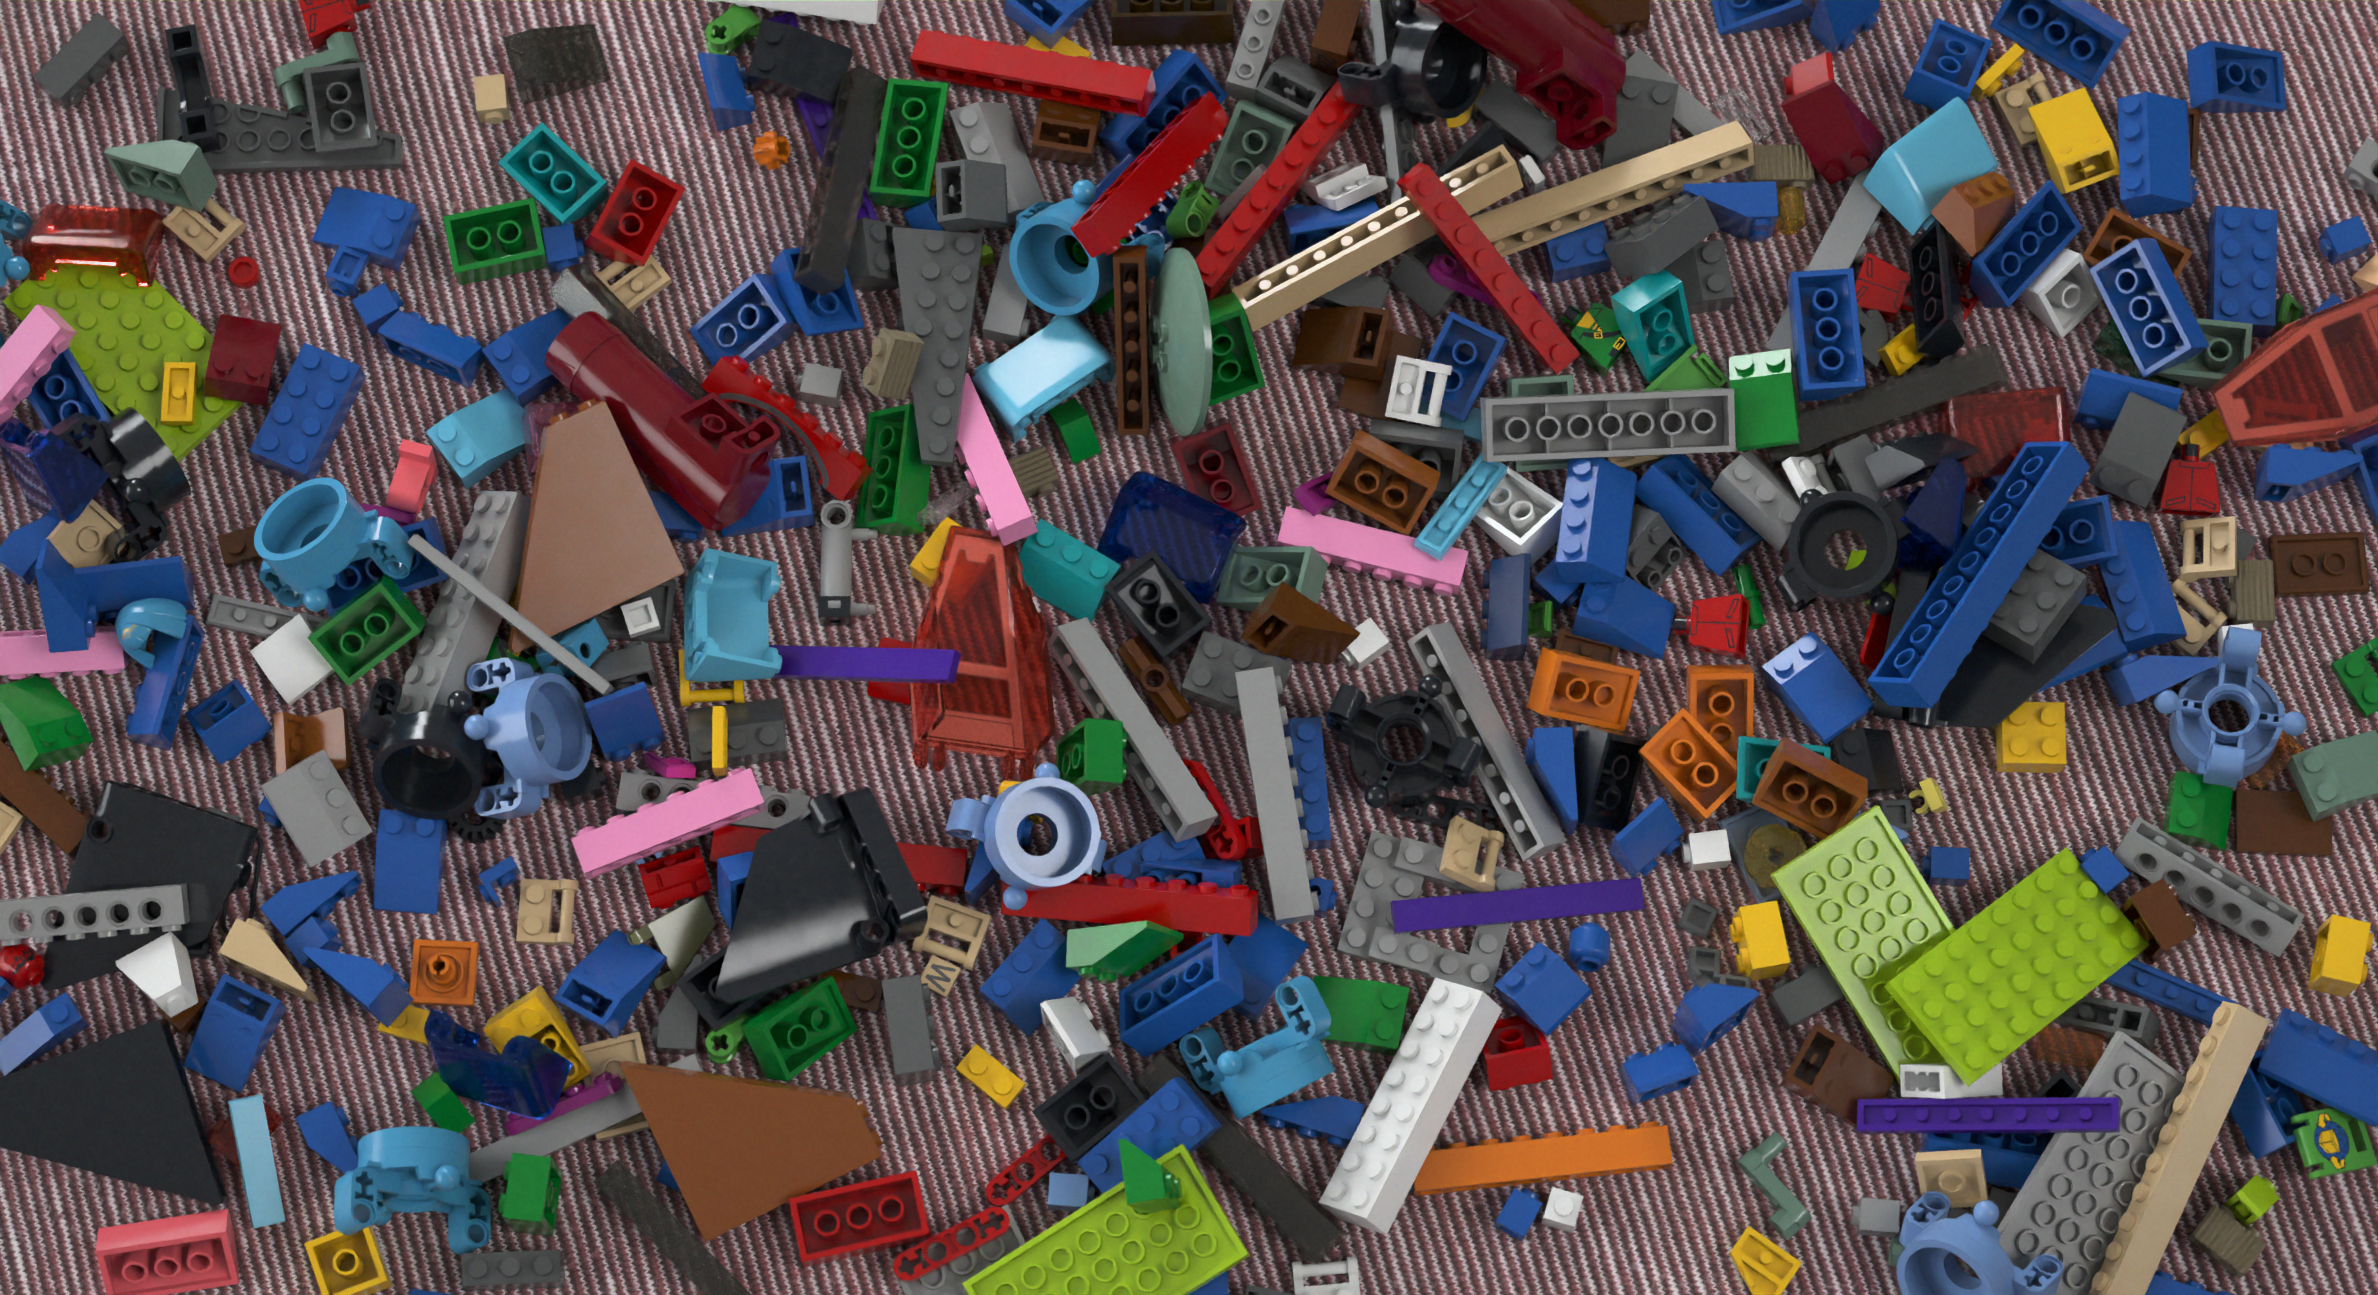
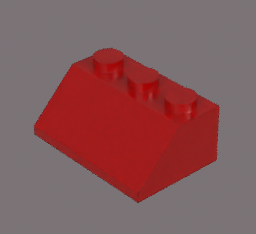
(634, 215)

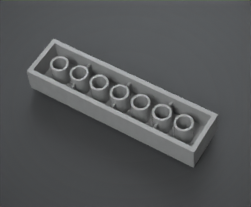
(1607, 424)
(460, 624)

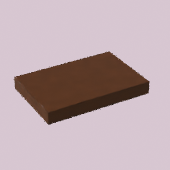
(1370, 397)
(2319, 564)
(2278, 825)

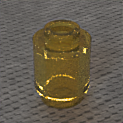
(1790, 210)

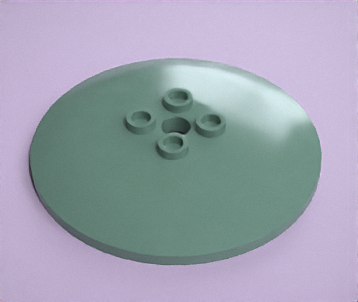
(1181, 342)

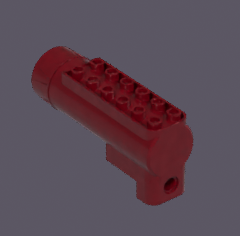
(1559, 59)
(688, 447)

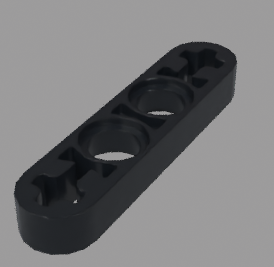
(1452, 808)

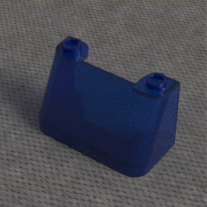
(50, 471)
(1935, 518)
(1181, 527)
(521, 1080)

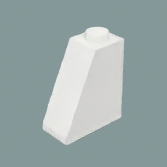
(162, 973)
(1942, 1082)

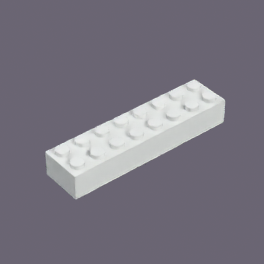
(1410, 1106)

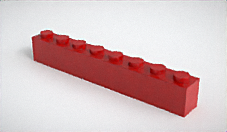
(1033, 73)
(1151, 175)
(1487, 268)
(930, 866)
(1168, 904)

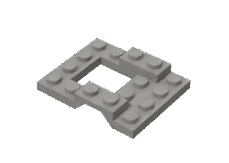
(1396, 871)

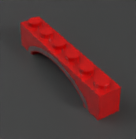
(839, 469)

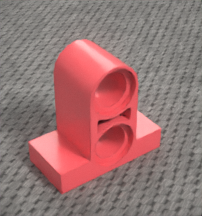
(412, 477)

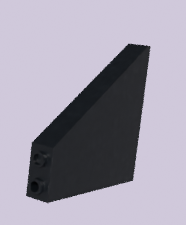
(115, 1113)

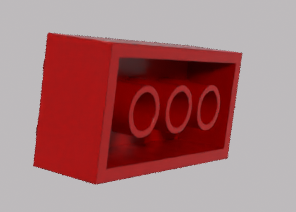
(859, 1218)

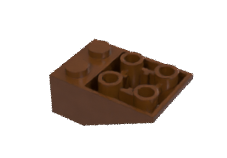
(1066, 133)
(1345, 341)
(1297, 628)
(1835, 1075)

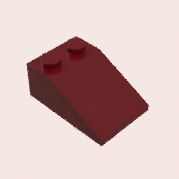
(1833, 131)
(242, 360)
(1216, 468)

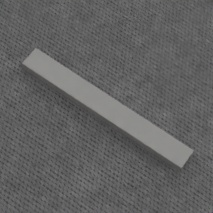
(510, 615)
(564, 1130)

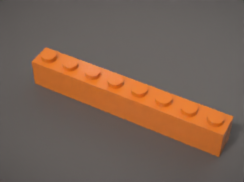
(1544, 1159)

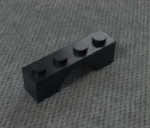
(194, 88)

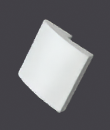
(1344, 186)
(292, 660)

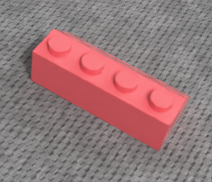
(168, 1255)

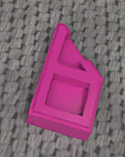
(670, 767)

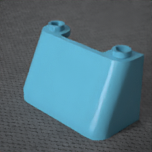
(1928, 163)
(1042, 373)
(729, 618)

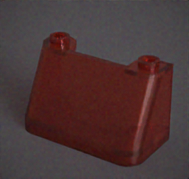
(94, 237)
(2002, 425)

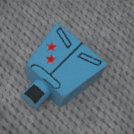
(585, 632)

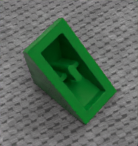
(1075, 431)
(443, 1104)

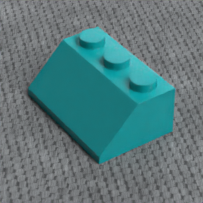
(555, 175)
(1066, 571)

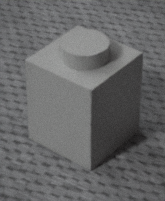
(820, 385)
(1876, 1217)

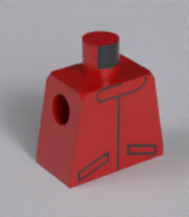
(329, 17)
(1882, 288)
(2189, 486)
(1717, 625)

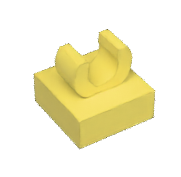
(1932, 795)

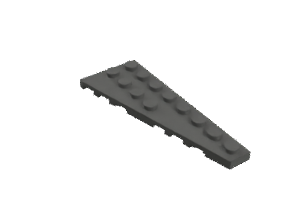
(1396, 122)
(271, 140)
(938, 301)

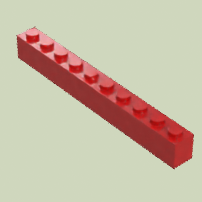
(1275, 189)

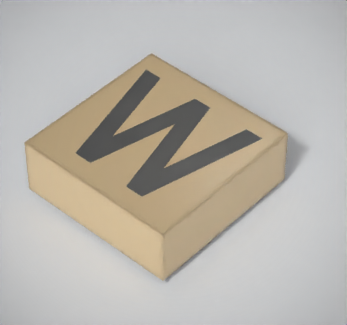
(940, 976)

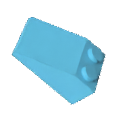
(480, 437)

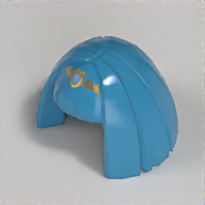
(142, 616)

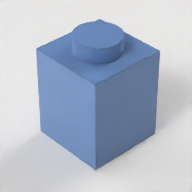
(1069, 1191)

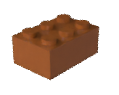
(1383, 482)

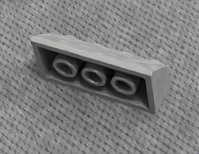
(990, 135)

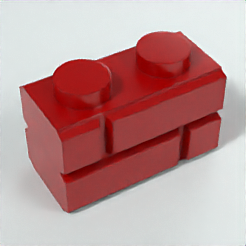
(675, 878)

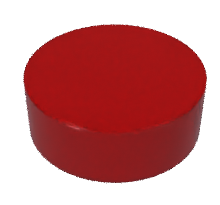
(244, 272)

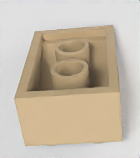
(256, 954)

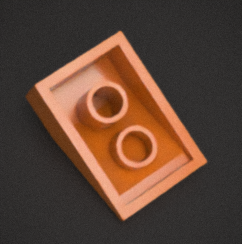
(1583, 689)
(1722, 701)
(1691, 765)

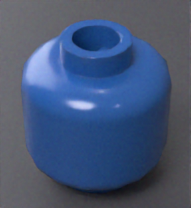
(1589, 947)

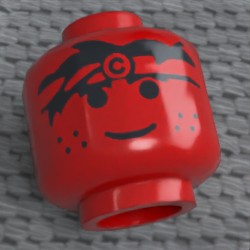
(21, 966)

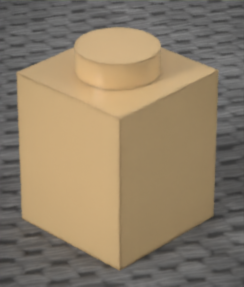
(492, 98)

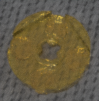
(1758, 849)

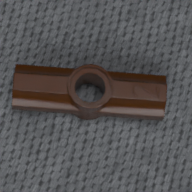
(1165, 697)

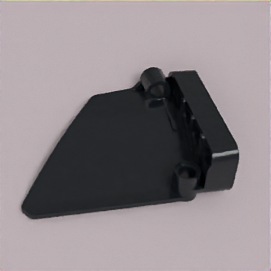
(1991, 677)
(148, 845)
(817, 896)

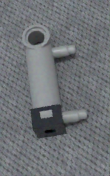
(836, 567)

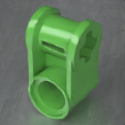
(732, 29)
(1191, 212)
(734, 1039)

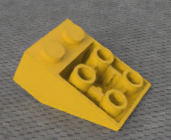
(2073, 141)
(539, 1019)

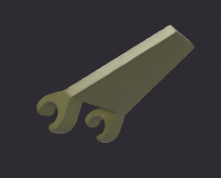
(677, 937)

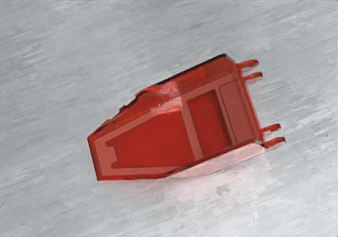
(2306, 380)
(1003, 676)

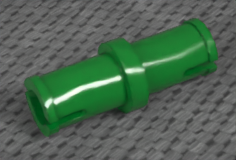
(1746, 586)

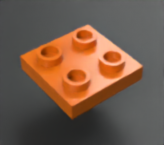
(444, 973)

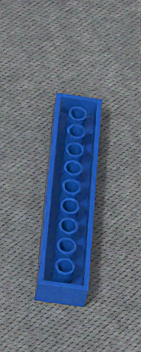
(1978, 574)

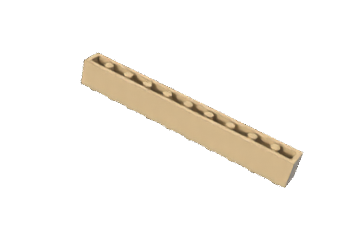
(1617, 189)
(1370, 241)
(2180, 1152)

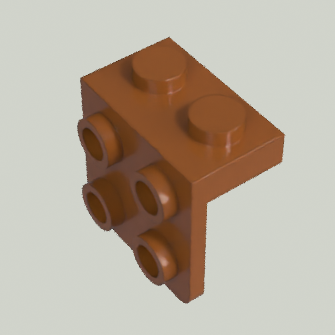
(302, 736)

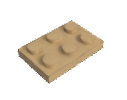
(607, 1056)

